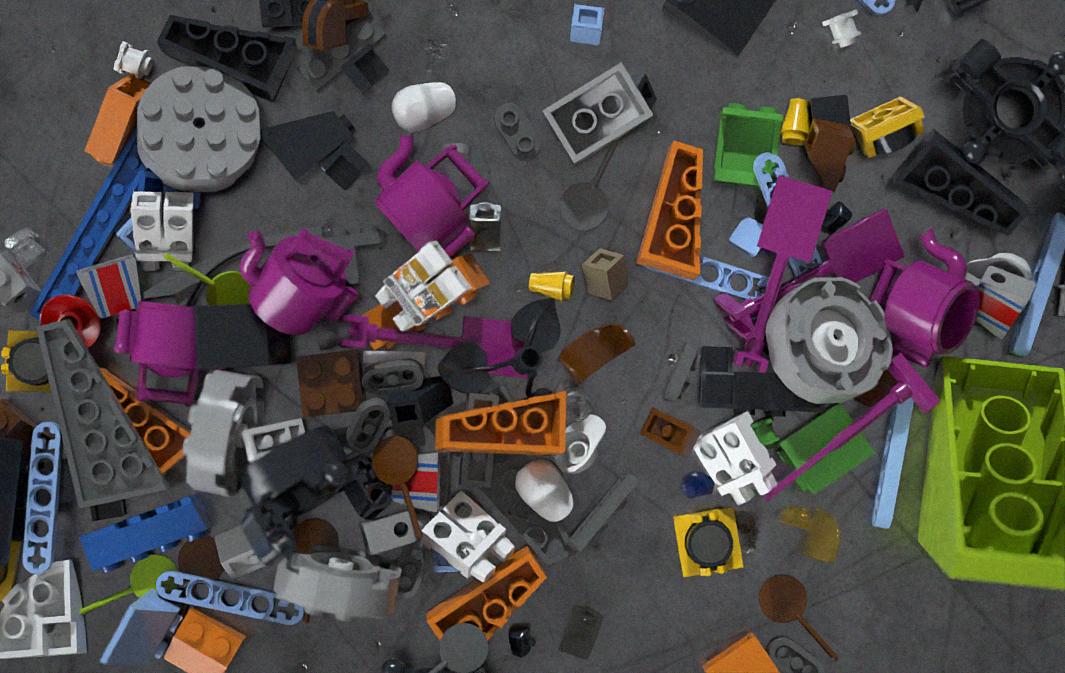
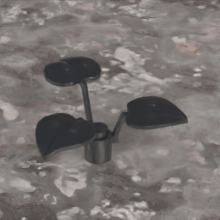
(534, 324)

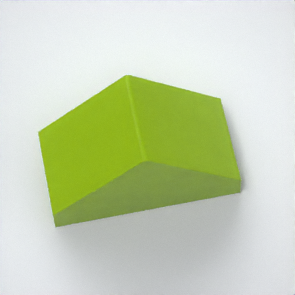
(996, 473)

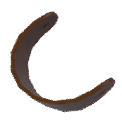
(595, 350)

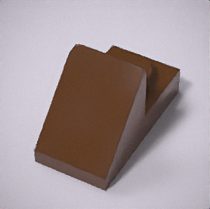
(670, 432)

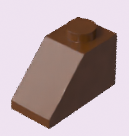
(18, 426)

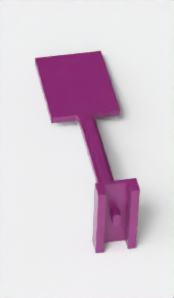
(789, 231)
(850, 255)
(489, 334)
(909, 385)

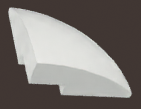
(43, 615)

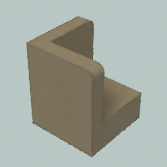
(605, 274)

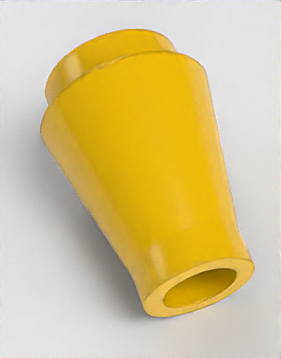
(796, 123)
(554, 284)

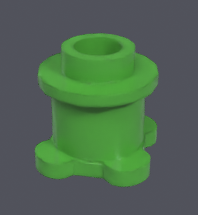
(764, 431)

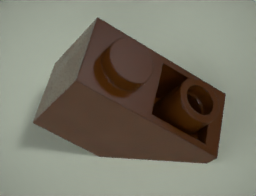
(828, 150)

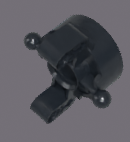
(983, 80)
(299, 479)

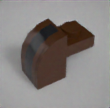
(325, 22)

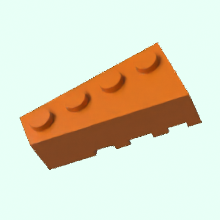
(673, 227)
(384, 316)
(516, 427)
(158, 429)
(492, 602)

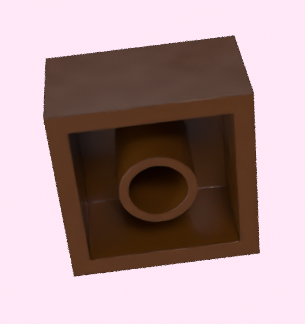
(330, 382)

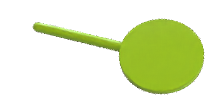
(224, 289)
(142, 579)

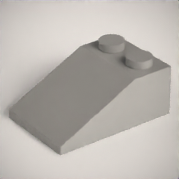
(598, 113)

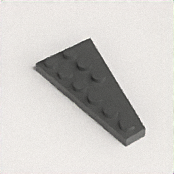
(99, 439)
(544, 537)

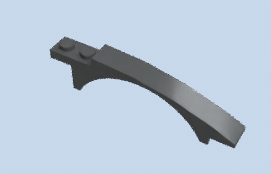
(186, 286)

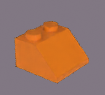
(204, 643)

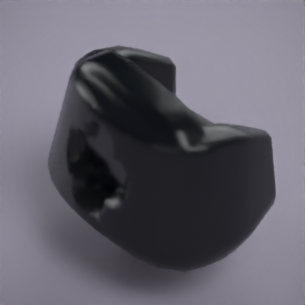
(836, 217)
(520, 640)

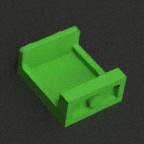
(741, 139)
(813, 438)

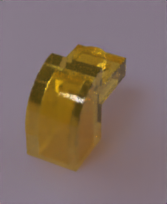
(822, 532)

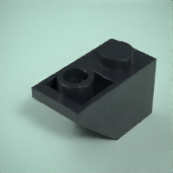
(421, 404)

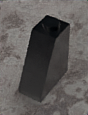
(307, 142)

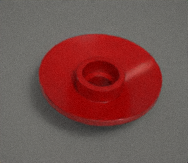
(64, 306)

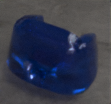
(697, 484)

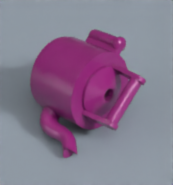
(426, 202)
(297, 281)
(927, 305)
(163, 342)

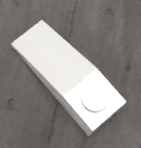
(266, 438)

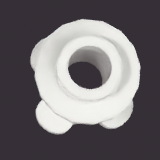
(843, 28)
(133, 61)

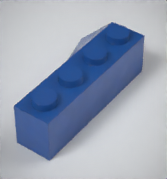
(146, 532)

